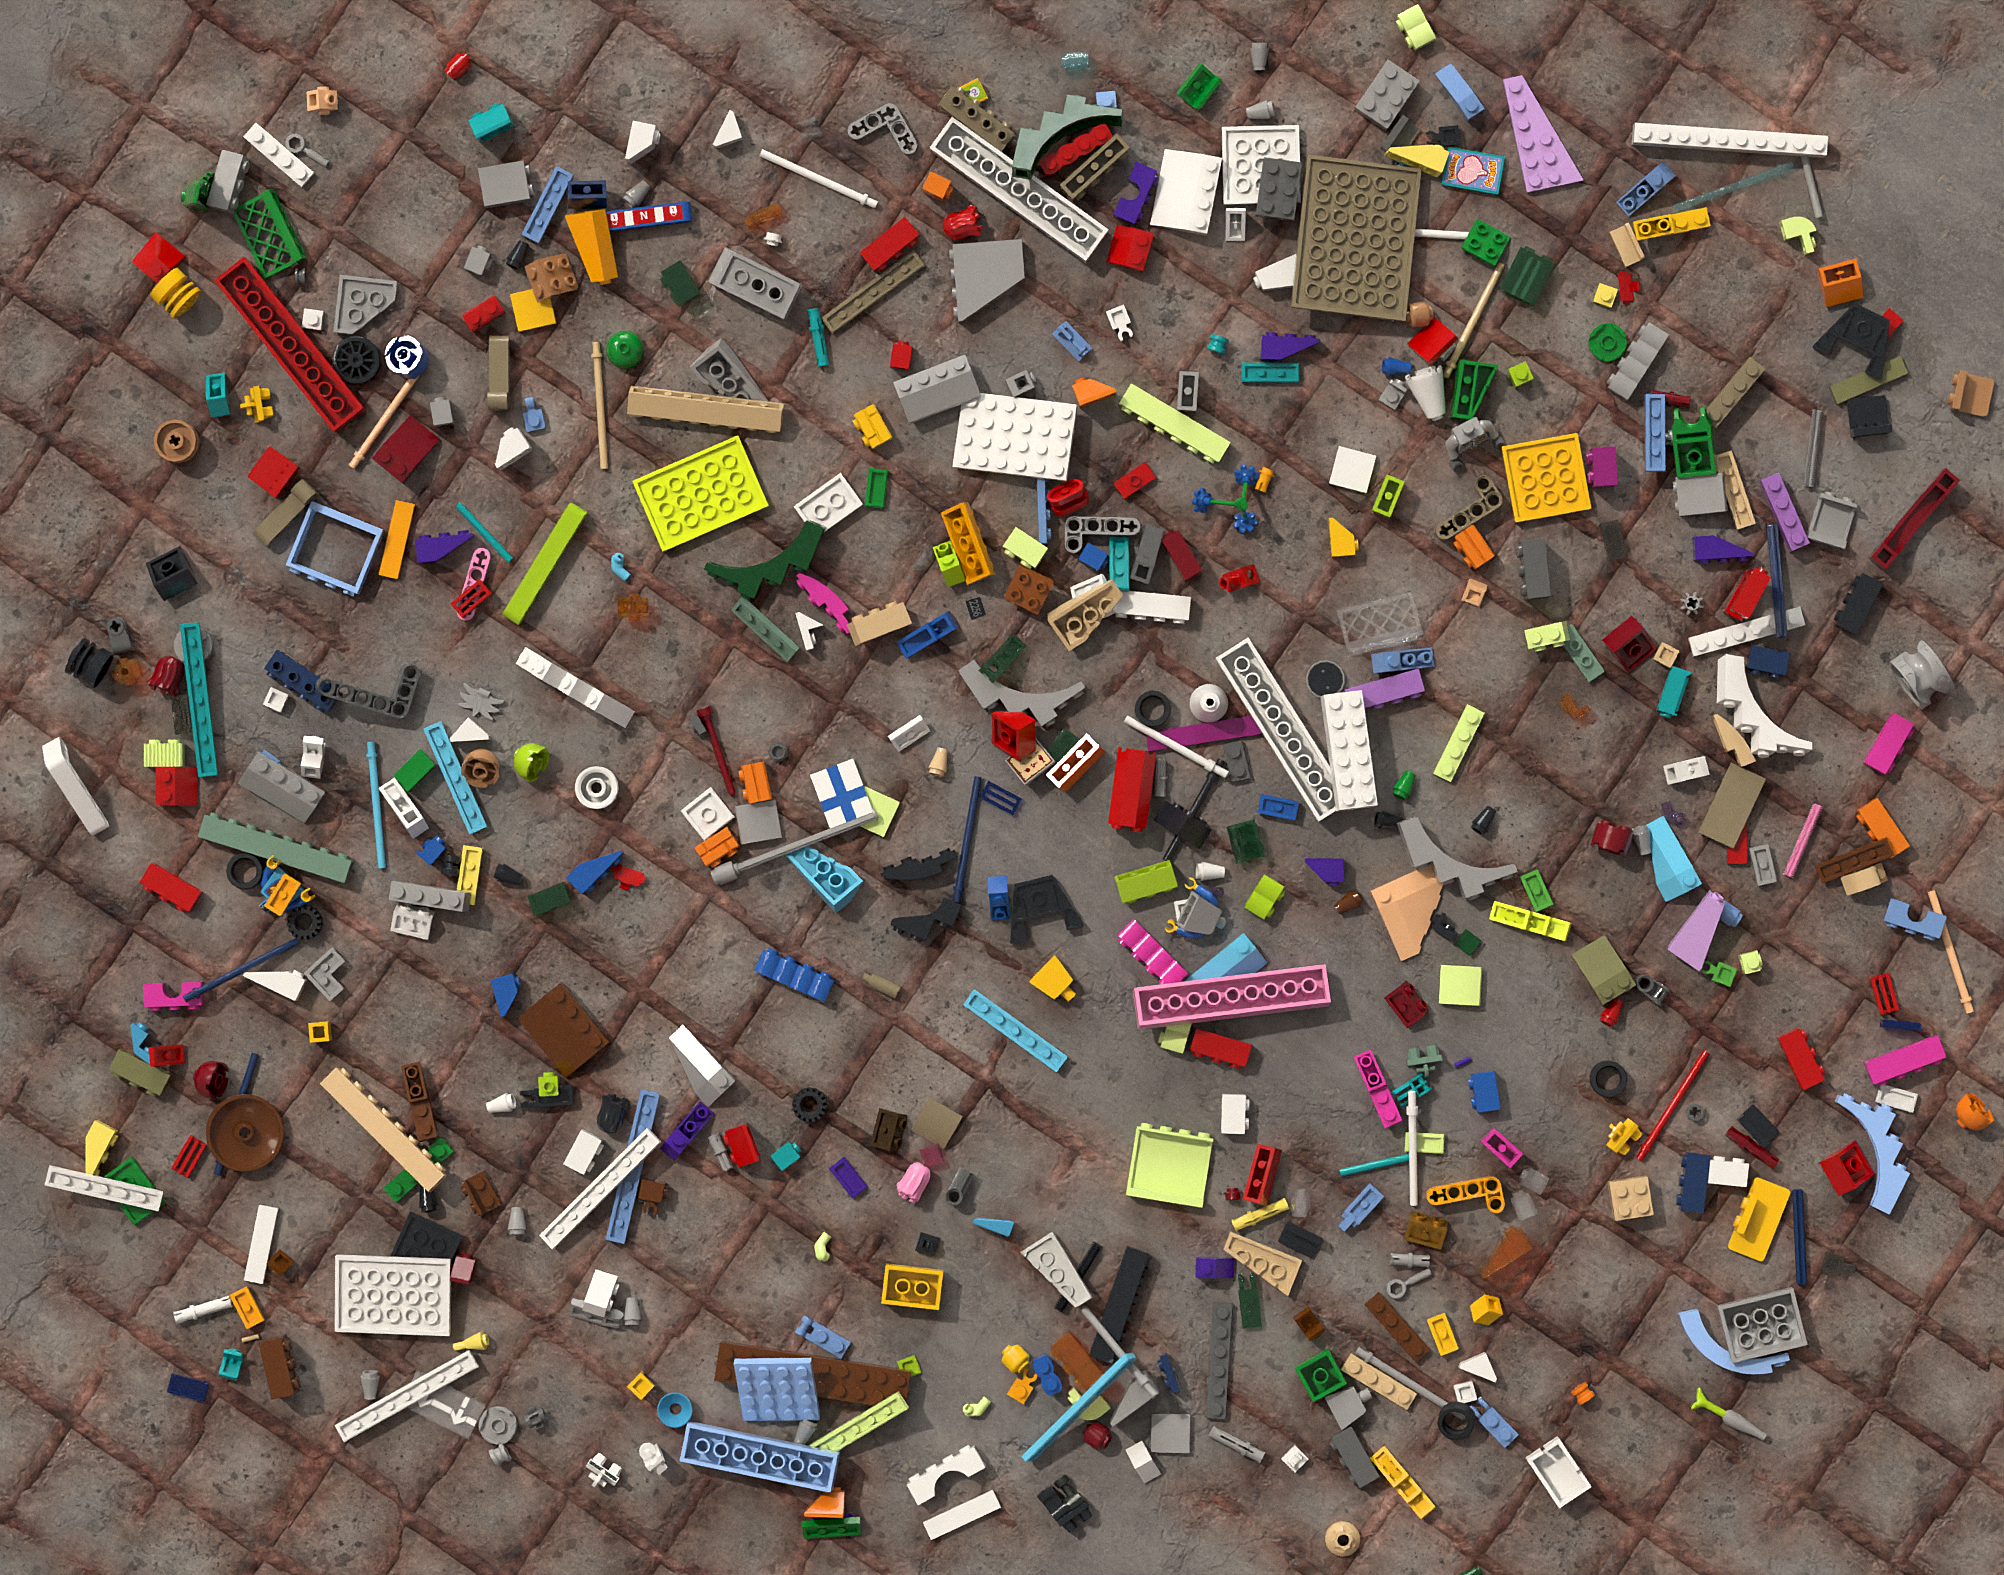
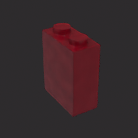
(1181, 555)

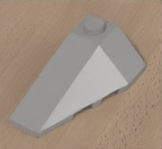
(726, 373)
(701, 1067)

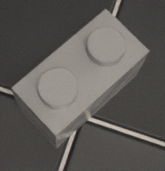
(1187, 391)

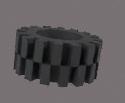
(293, 922)
(809, 1116)

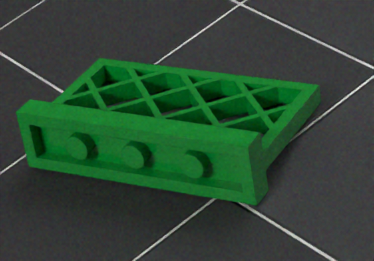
(284, 227)

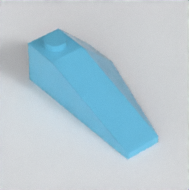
(1671, 866)
(830, 879)
(1235, 959)

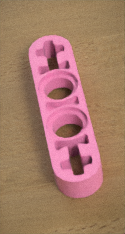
(469, 581)

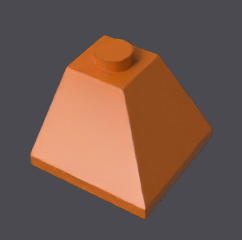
(1091, 391)
(828, 1505)

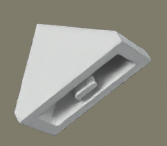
(729, 132)
(1235, 224)
(469, 732)
(1480, 1366)
(1143, 1462)

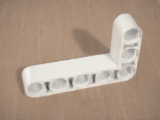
(59, 766)

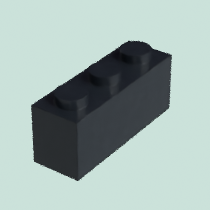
(1857, 603)

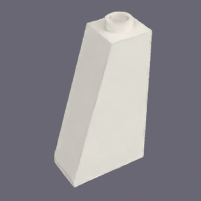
(1277, 275)

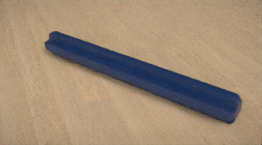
(1799, 1236)

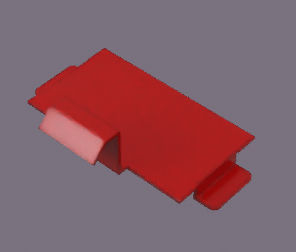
(1627, 287)
(627, 876)

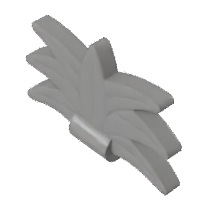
(479, 701)

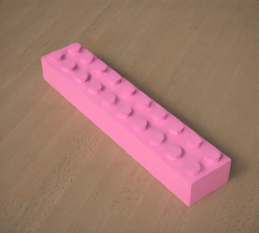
(1231, 997)

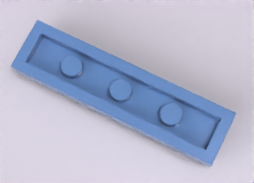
(547, 204)
(1654, 432)
(1043, 513)

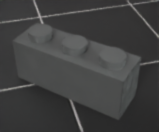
(1354, 1457)

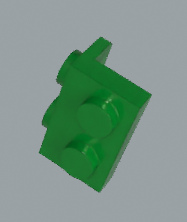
(1199, 87)

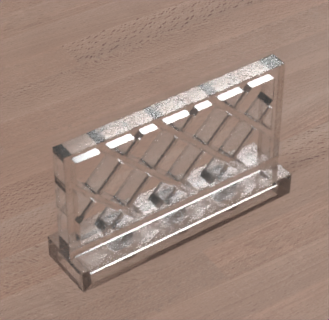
(1383, 640)

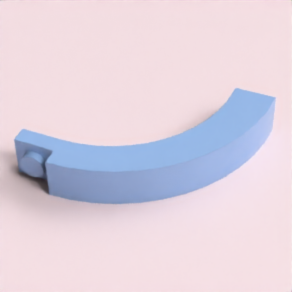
(1708, 1347)

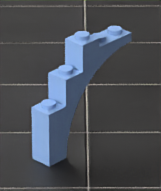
(1889, 1177)

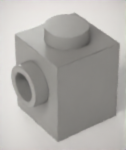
(478, 261)

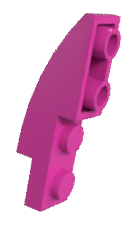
(822, 594)
(1377, 1089)

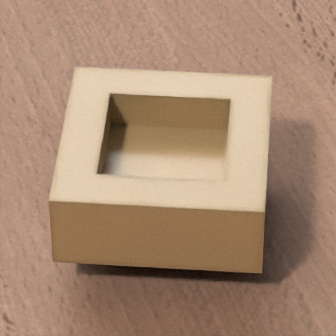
(1666, 655)

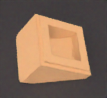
(1474, 592)

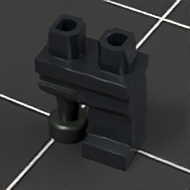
(1065, 1509)

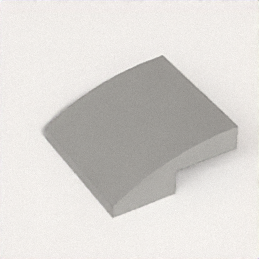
(758, 821)

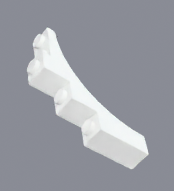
(575, 687)
(1748, 717)

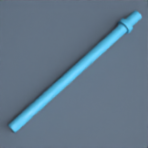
(376, 804)

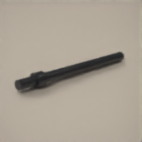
(1211, 778)

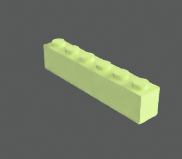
(1174, 423)

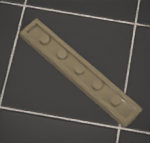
(873, 291)

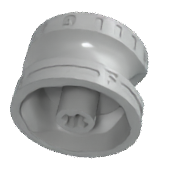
(1921, 675)

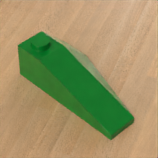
(198, 192)

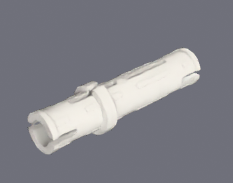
(203, 1309)

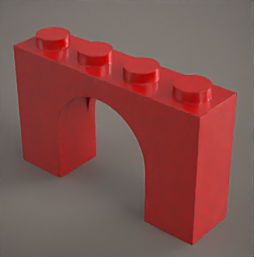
(1747, 594)

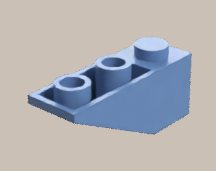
(1646, 188)
(1402, 660)

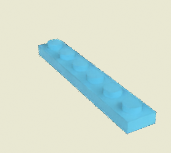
(457, 784)
(1015, 1030)

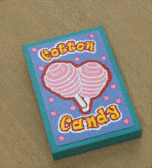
(1473, 171)

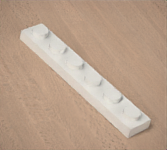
(1742, 632)
(103, 1188)

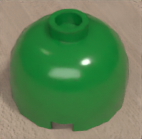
(625, 349)

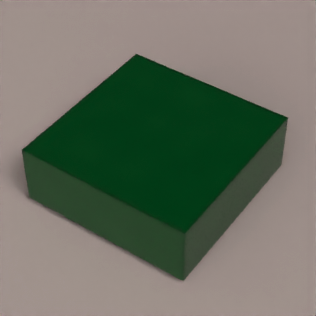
(1467, 942)

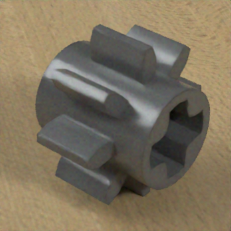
(535, 1417)

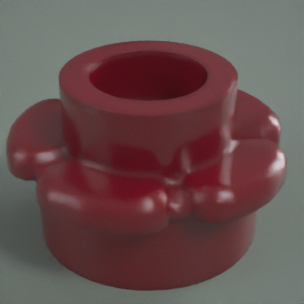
(1232, 1194)

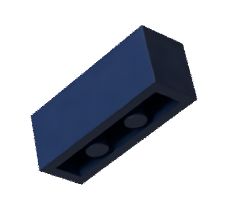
(1693, 1182)

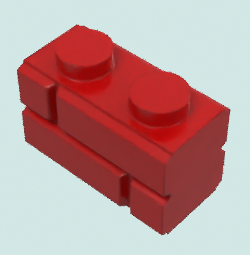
(483, 314)

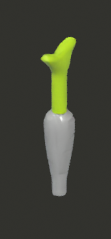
(1729, 1417)

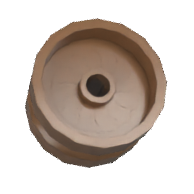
(165, 441)

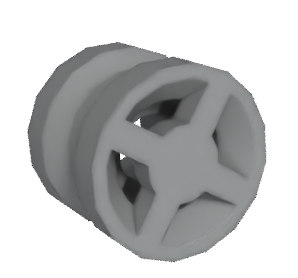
(500, 1455)

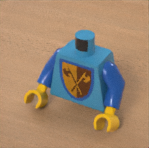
(270, 879)

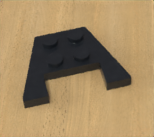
(1863, 330)
(1037, 899)

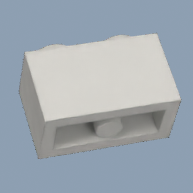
(1233, 1114)
(583, 1152)
(1728, 1172)
(600, 1292)

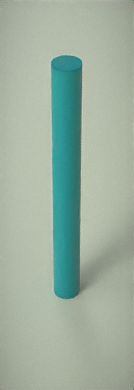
(484, 532)
(1374, 1165)

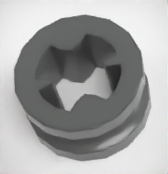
(300, 277)
(1698, 1107)

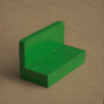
(414, 770)

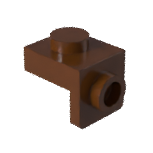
(1309, 1324)

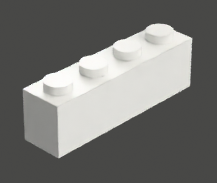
(1154, 605)

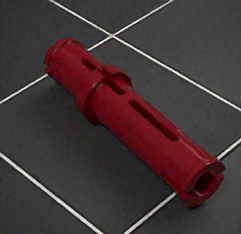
(1756, 1150)

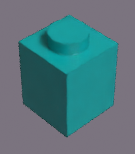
(786, 1155)

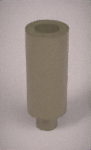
(881, 985)

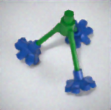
(1244, 521)

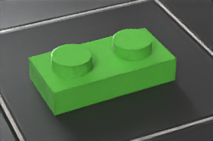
(1536, 890)

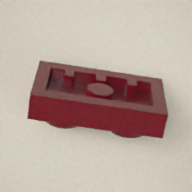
(1407, 1004)

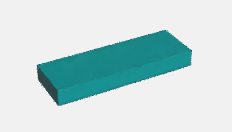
(1270, 372)
(1119, 562)

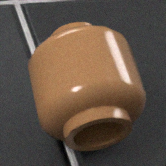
(1419, 314)

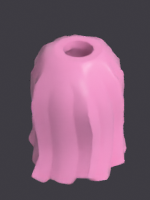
(913, 1182)

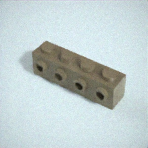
(975, 118)
(1095, 167)

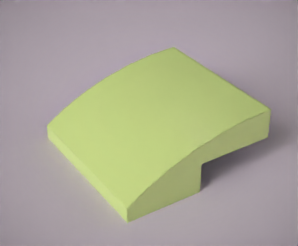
(1460, 985)

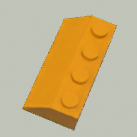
(967, 543)

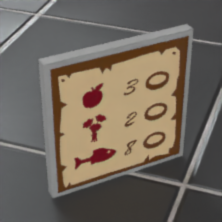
(1031, 765)

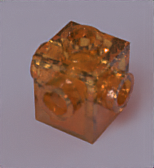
(636, 607)
(134, 671)

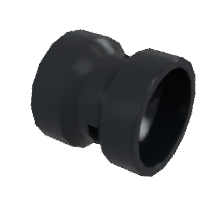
(450, 865)

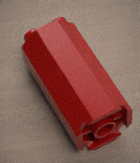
(1132, 789)

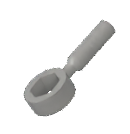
(309, 152)
(1412, 1280)

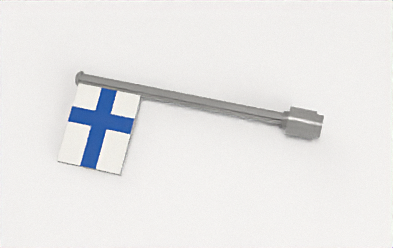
(843, 805)

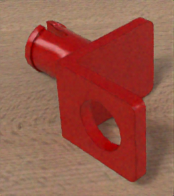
(1238, 578)

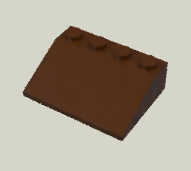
(563, 1029)

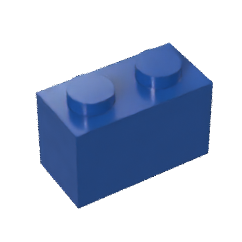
(1484, 1091)

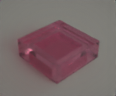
(931, 1155)

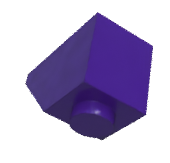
(1328, 869)
(1214, 1267)

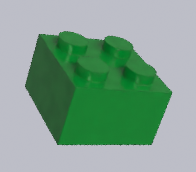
(1320, 1375)

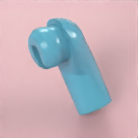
(617, 563)

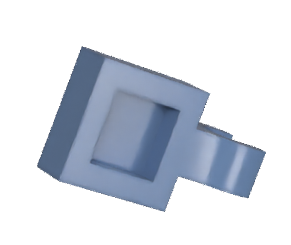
(533, 418)

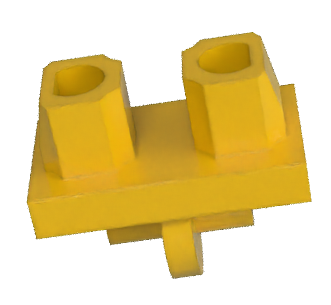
(259, 412)
(1621, 1134)

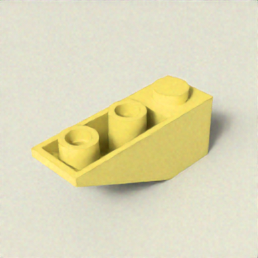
(97, 1144)

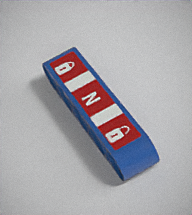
(649, 216)

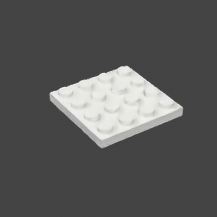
(1243, 158)

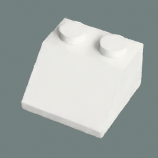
(641, 140)
(511, 448)

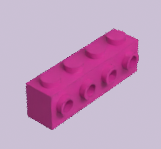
(1905, 1059)

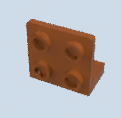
(1028, 589)

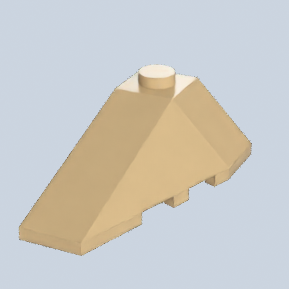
(1079, 616)

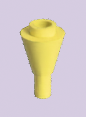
(478, 1341)

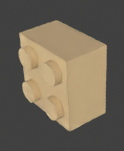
(1630, 1198)

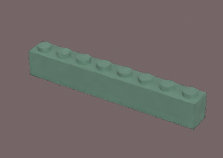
(267, 844)

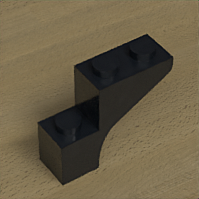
(920, 925)

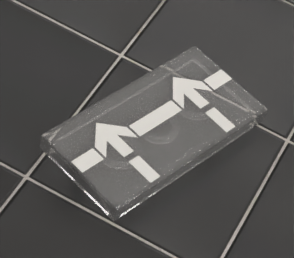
(449, 1409)

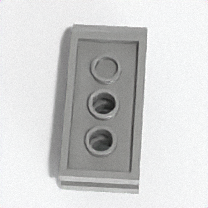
(739, 274)

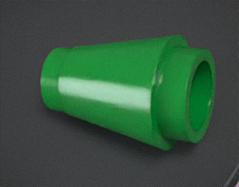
(1404, 785)

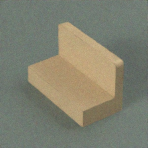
(1627, 245)

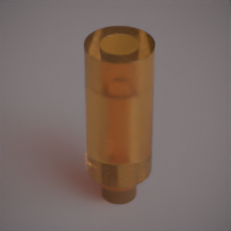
(764, 215)

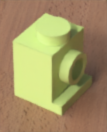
(1750, 962)

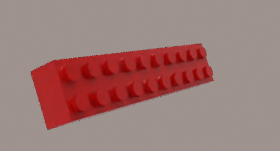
(290, 344)

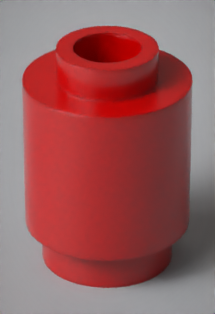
(458, 65)

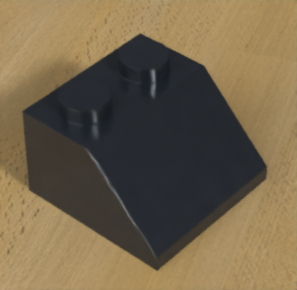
(171, 573)

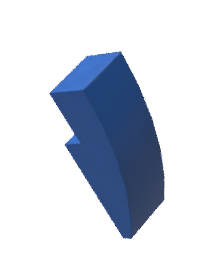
(927, 634)

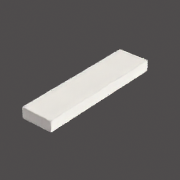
(261, 1244)
(961, 1514)

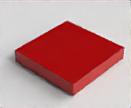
(1432, 341)

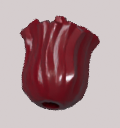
(167, 675)

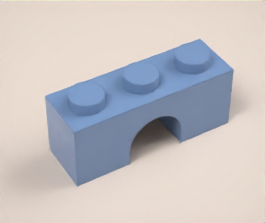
(1930, 926)

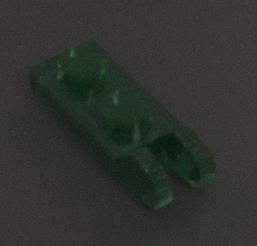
(1249, 1303)

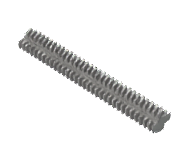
(1812, 450)

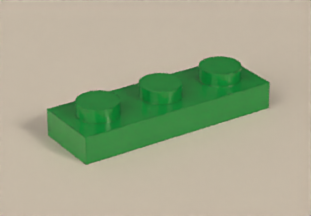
(831, 1527)

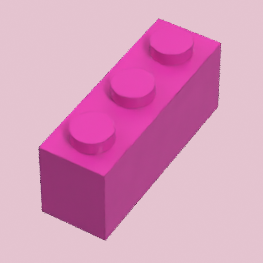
(1889, 744)

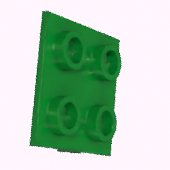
(1485, 242)

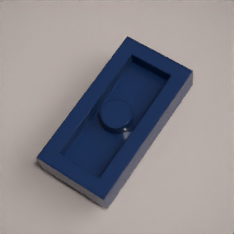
(1170, 1381)

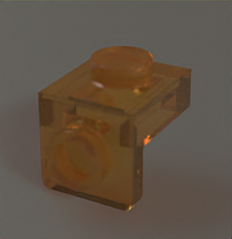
(1568, 705)

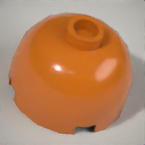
(1972, 1113)

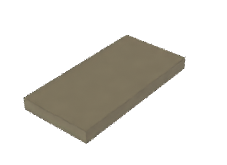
(1732, 805)

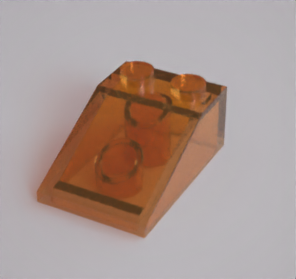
(1507, 1249)

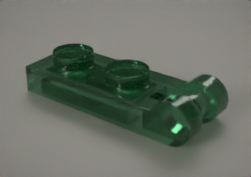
(1003, 657)

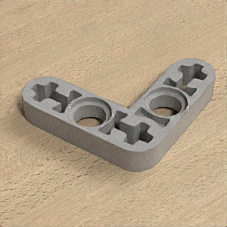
(891, 122)

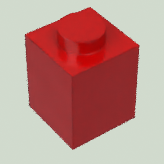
(901, 355)

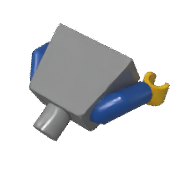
(1199, 914)

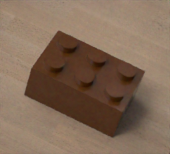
(279, 1366)

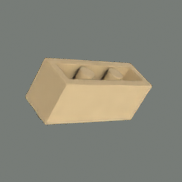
(878, 623)

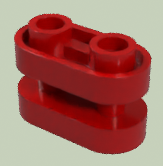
(1068, 497)

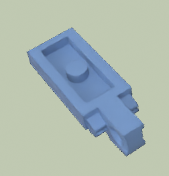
(1360, 1207)

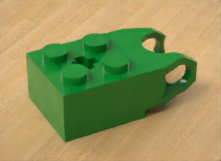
(1694, 438)

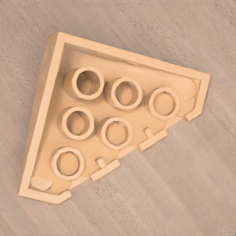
(1407, 908)

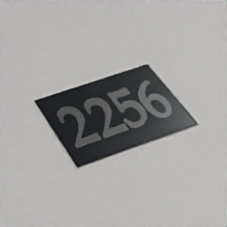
(975, 608)

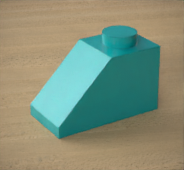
(217, 395)

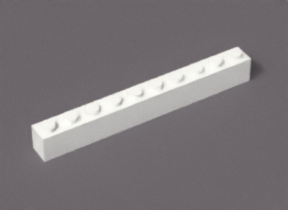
(1729, 140)

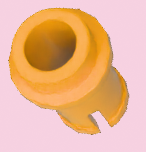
(1264, 479)

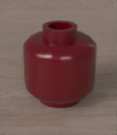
(1097, 1435)

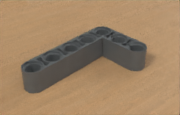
(371, 697)

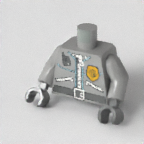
(1469, 436)

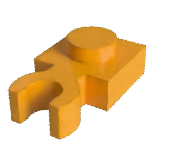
(1021, 1389)

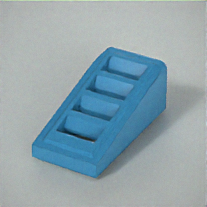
(1000, 1226)

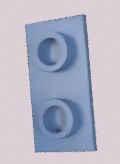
(1071, 340)

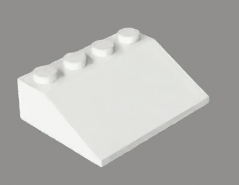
(1186, 191)

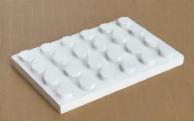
(1015, 436)
(392, 1295)

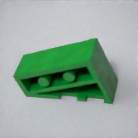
(1469, 387)

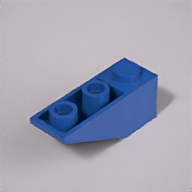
(589, 872)

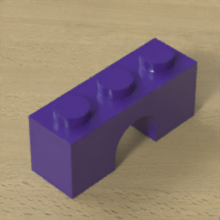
(1143, 178)

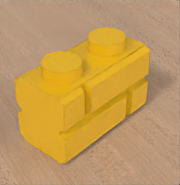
(872, 426)

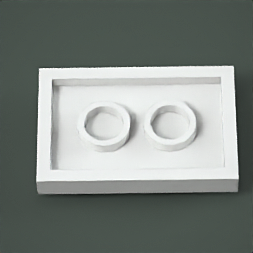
(829, 503)

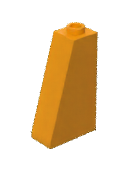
(594, 244)

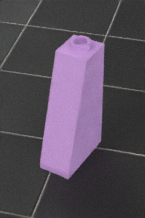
(1696, 934)

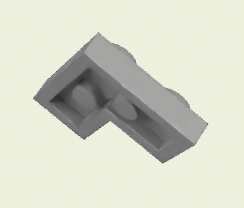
(321, 974)

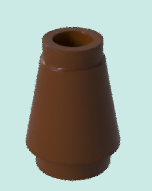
(1349, 902)

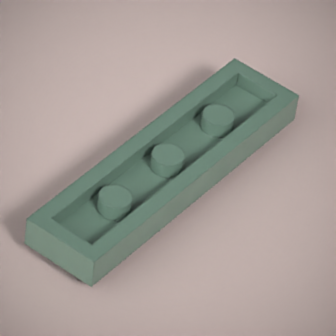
(765, 629)

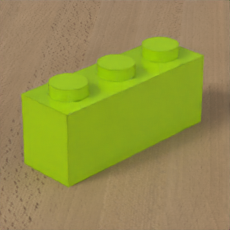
(1146, 882)

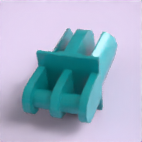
(1422, 1083)

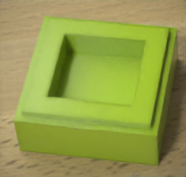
(911, 1365)

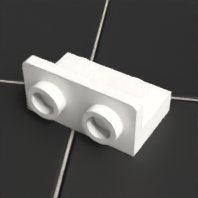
(412, 920)

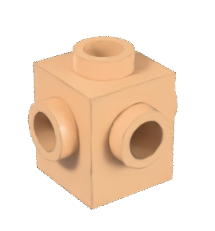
(322, 100)

